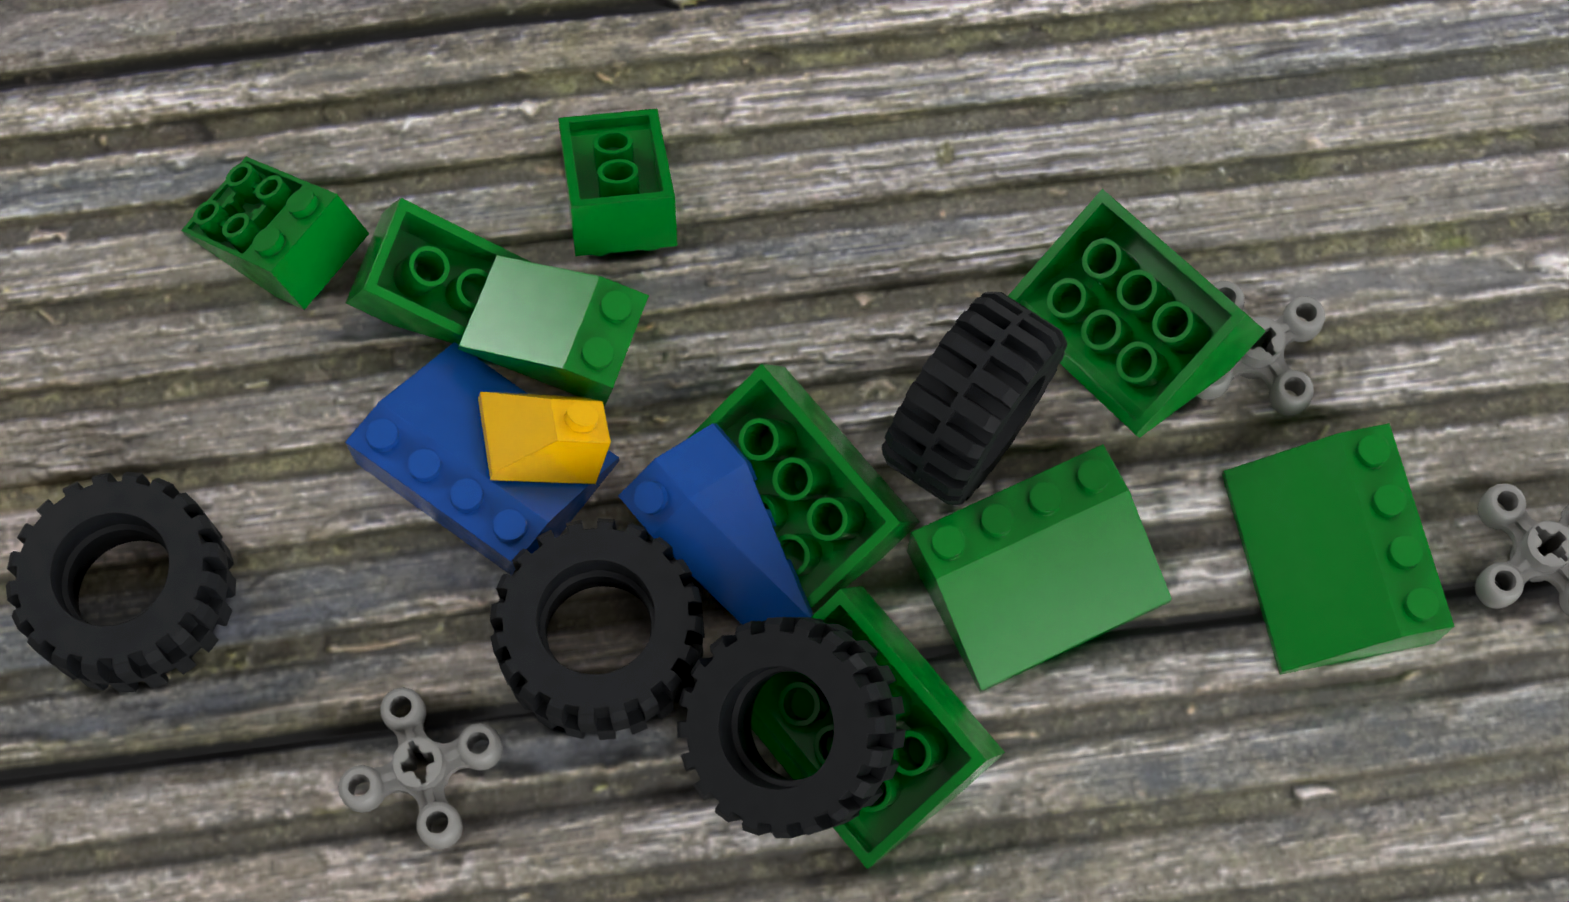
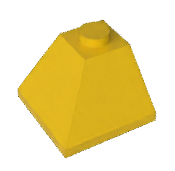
(543, 437)

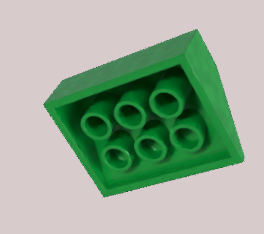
(1134, 315)
(823, 494)
(1337, 551)
(1039, 567)
(942, 740)

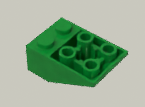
(277, 230)

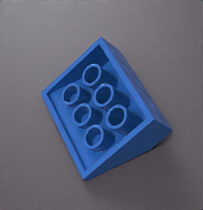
(432, 452)

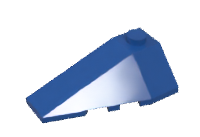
(714, 519)

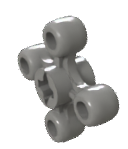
(1269, 360)
(1525, 560)
(399, 773)

